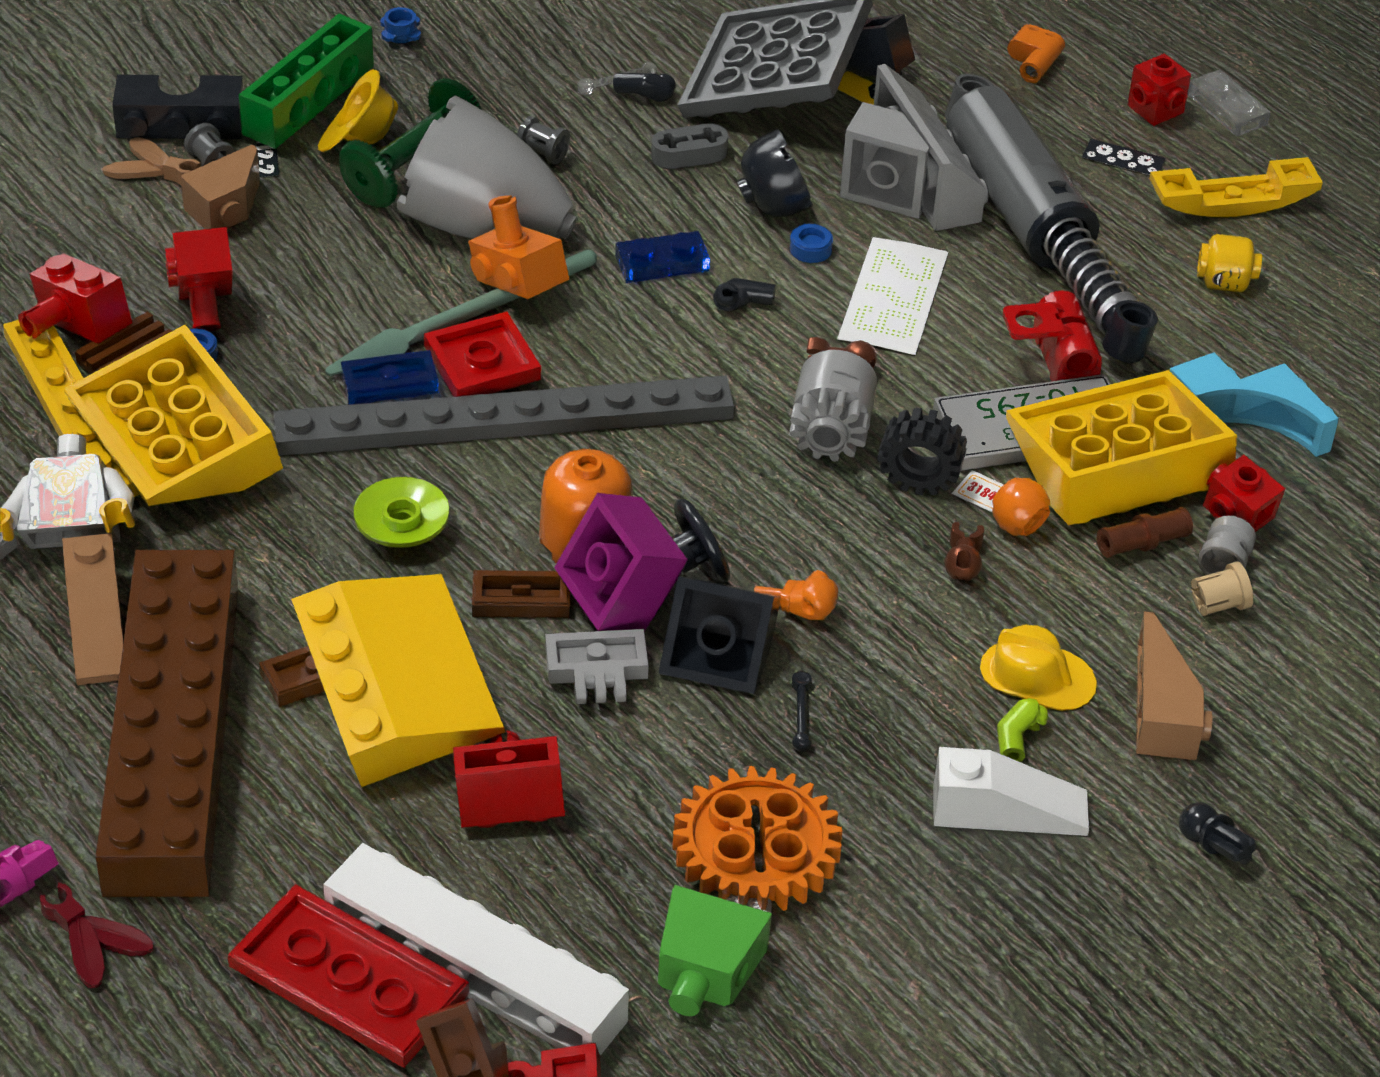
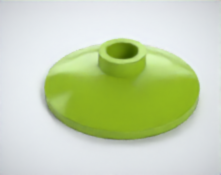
(401, 512)

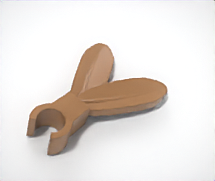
(152, 163)

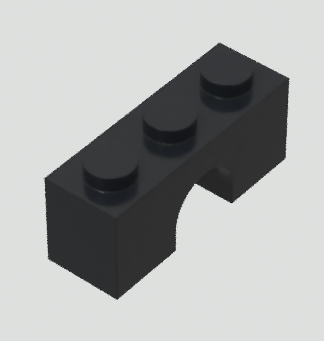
(150, 113)

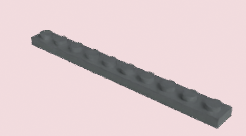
(502, 415)

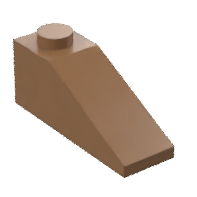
(93, 607)
(1168, 697)

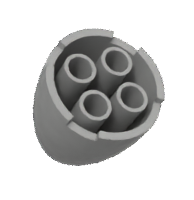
(472, 161)

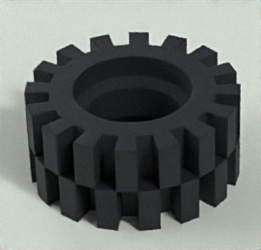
(927, 433)

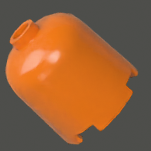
(570, 489)

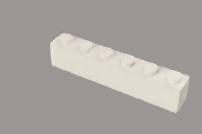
(502, 961)

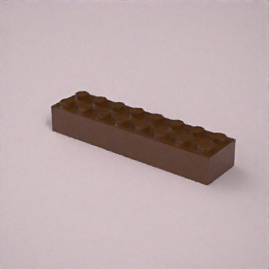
(169, 726)

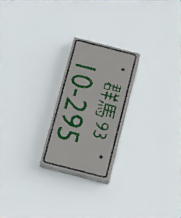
(985, 422)

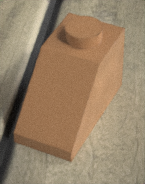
(222, 190)

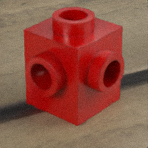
(1159, 89)
(1243, 492)

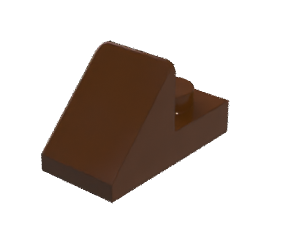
(460, 1043)

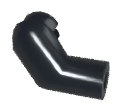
(649, 85)
(740, 292)

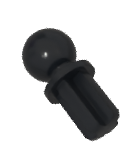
(1216, 832)

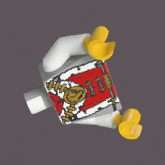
(67, 498)

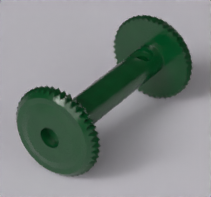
(371, 172)

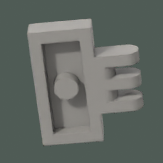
(597, 661)

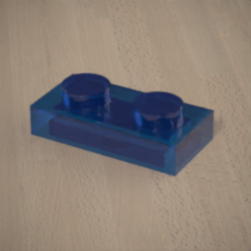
(662, 256)
(389, 377)

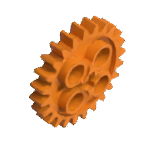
(795, 831)

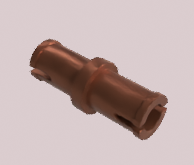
(1144, 532)

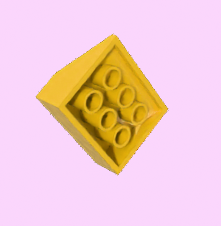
(176, 422)
(1121, 446)
(396, 671)

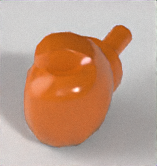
(807, 599)

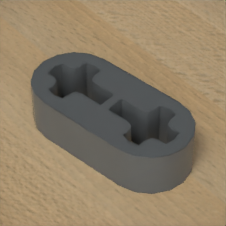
(689, 146)

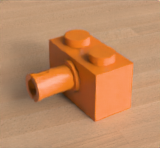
(516, 256)

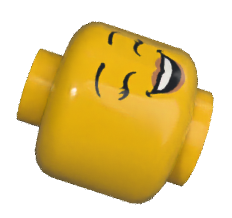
(1228, 263)

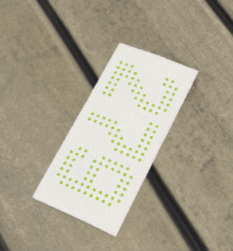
(893, 295)

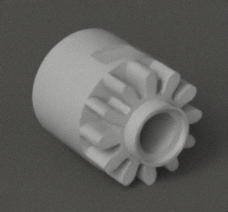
(833, 403)

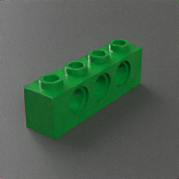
(306, 81)

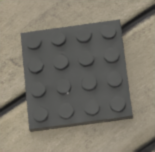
(775, 56)

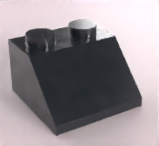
(719, 634)

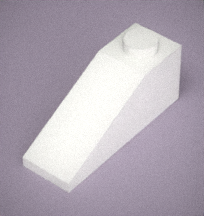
(1002, 794)

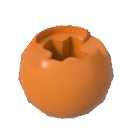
(1021, 506)

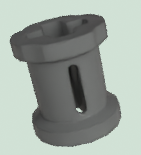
(544, 139)
(206, 144)

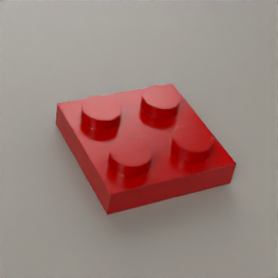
(482, 356)

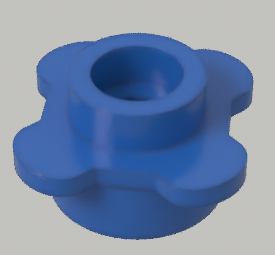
(400, 25)

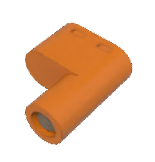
(1036, 49)

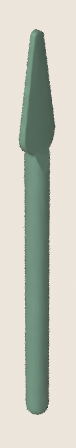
(397, 341)

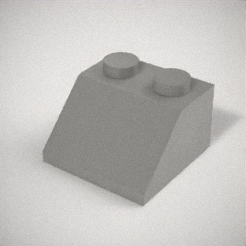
(884, 161)

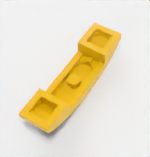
(1237, 196)

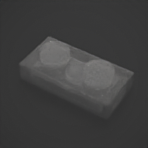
(1228, 102)

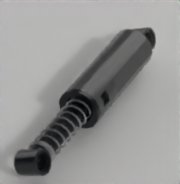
(1045, 209)

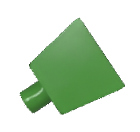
(709, 949)

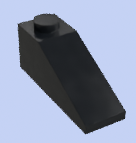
(882, 42)

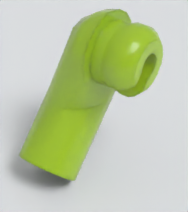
(1010, 729)

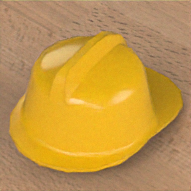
(364, 115)
(1034, 666)

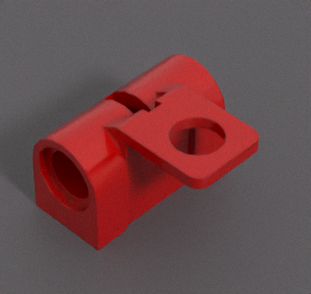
(1061, 334)

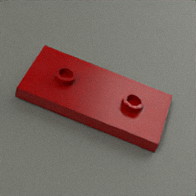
(346, 973)

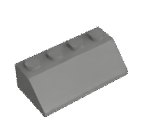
(952, 189)

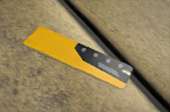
(857, 87)

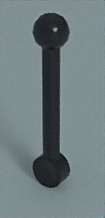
(801, 683)

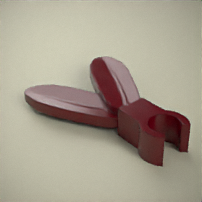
(91, 933)

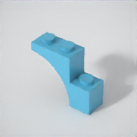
(1266, 399)

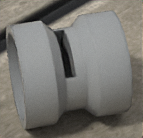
(1227, 542)

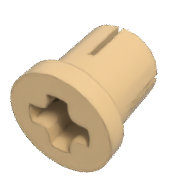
(1223, 590)

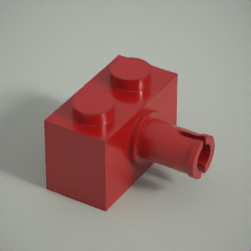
(201, 270)
(76, 299)
(508, 781)

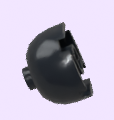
(773, 178)

